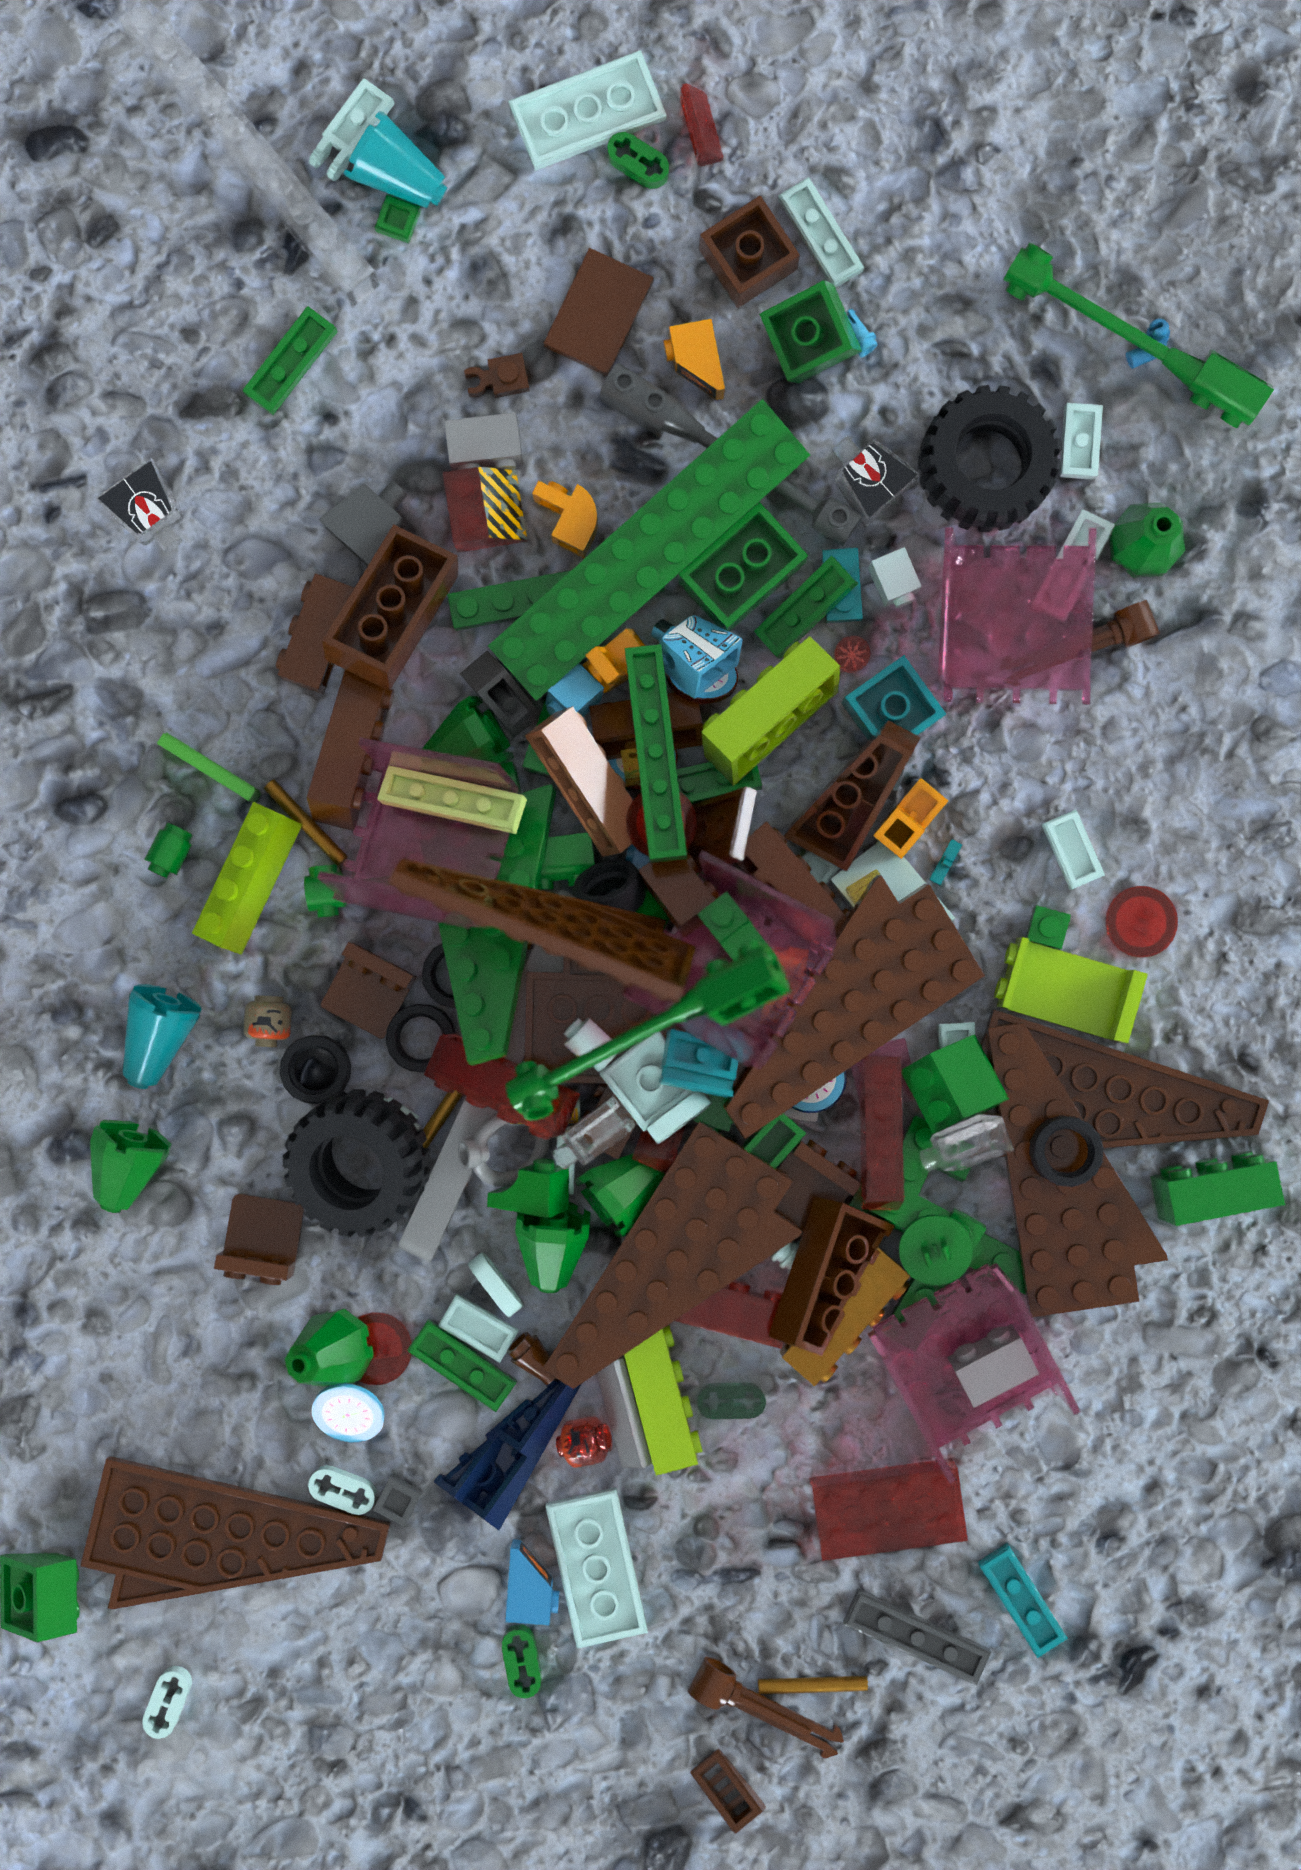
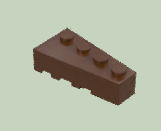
(342, 765)
(849, 804)
(774, 864)
(826, 1273)

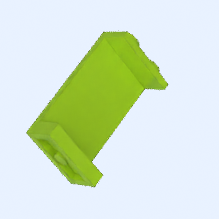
(1070, 990)

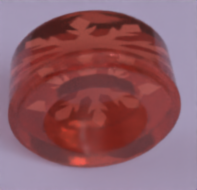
(852, 654)

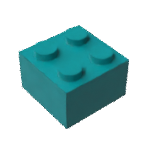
(894, 696)

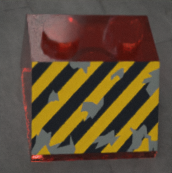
(484, 508)

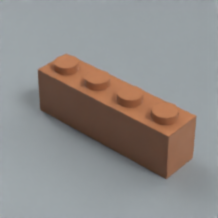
(584, 778)

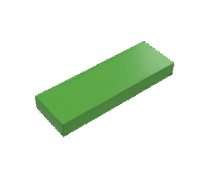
(209, 767)

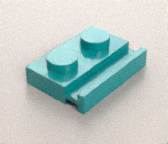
(697, 1065)

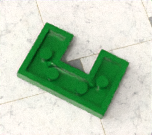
(915, 1140)

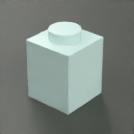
(895, 578)

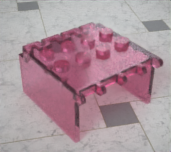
(1017, 619)
(418, 836)
(792, 931)
(919, 1349)

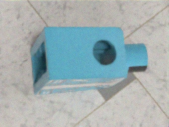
(697, 652)

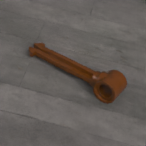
(1129, 626)
(717, 1686)

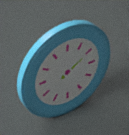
(348, 1412)

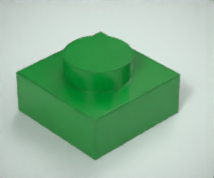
(1048, 927)

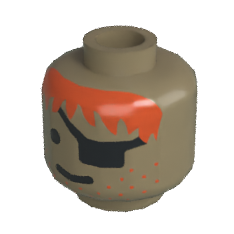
(267, 1020)

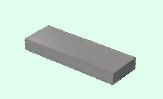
(624, 1415)

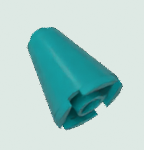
(395, 165)
(155, 1032)

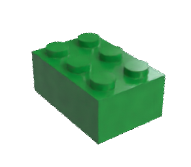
(742, 568)
(1217, 1188)

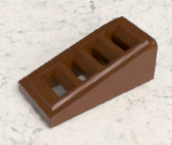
(725, 1809)

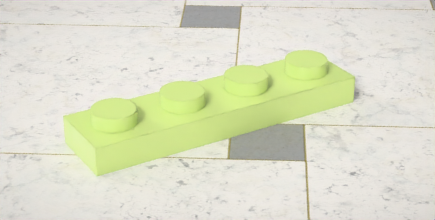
(452, 799)

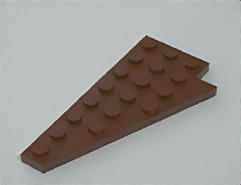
(591, 933)
(1135, 1098)
(691, 1240)
(197, 1535)

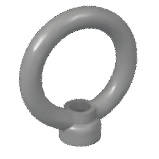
(475, 1153)

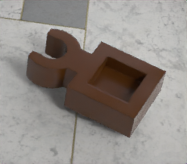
(505, 376)

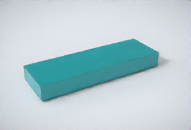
(1022, 1600)

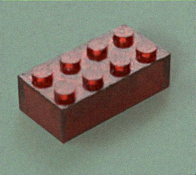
(887, 1510)

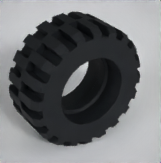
(1009, 417)
(322, 1187)

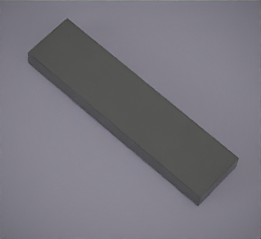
(917, 1636)

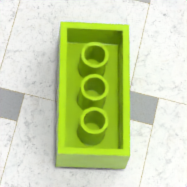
(770, 709)

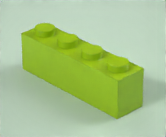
(247, 878)
(661, 1404)

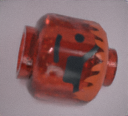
(584, 1441)

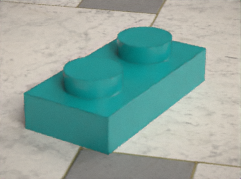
(850, 607)

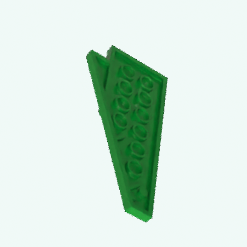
(484, 961)

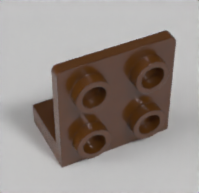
(367, 990)

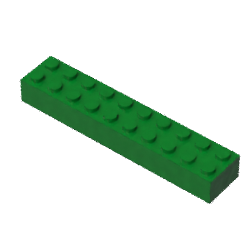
(649, 549)

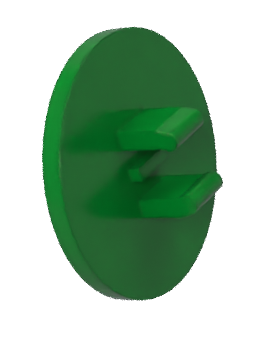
(935, 1249)

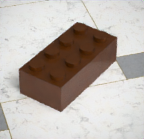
(390, 607)

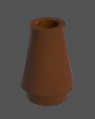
(531, 1356)

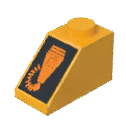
(696, 356)

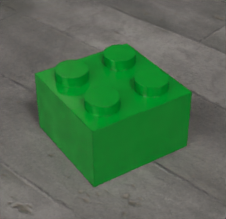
(810, 332)

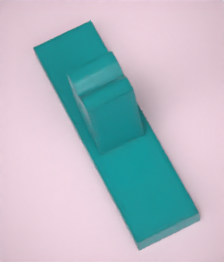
(945, 862)

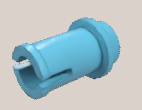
(865, 339)

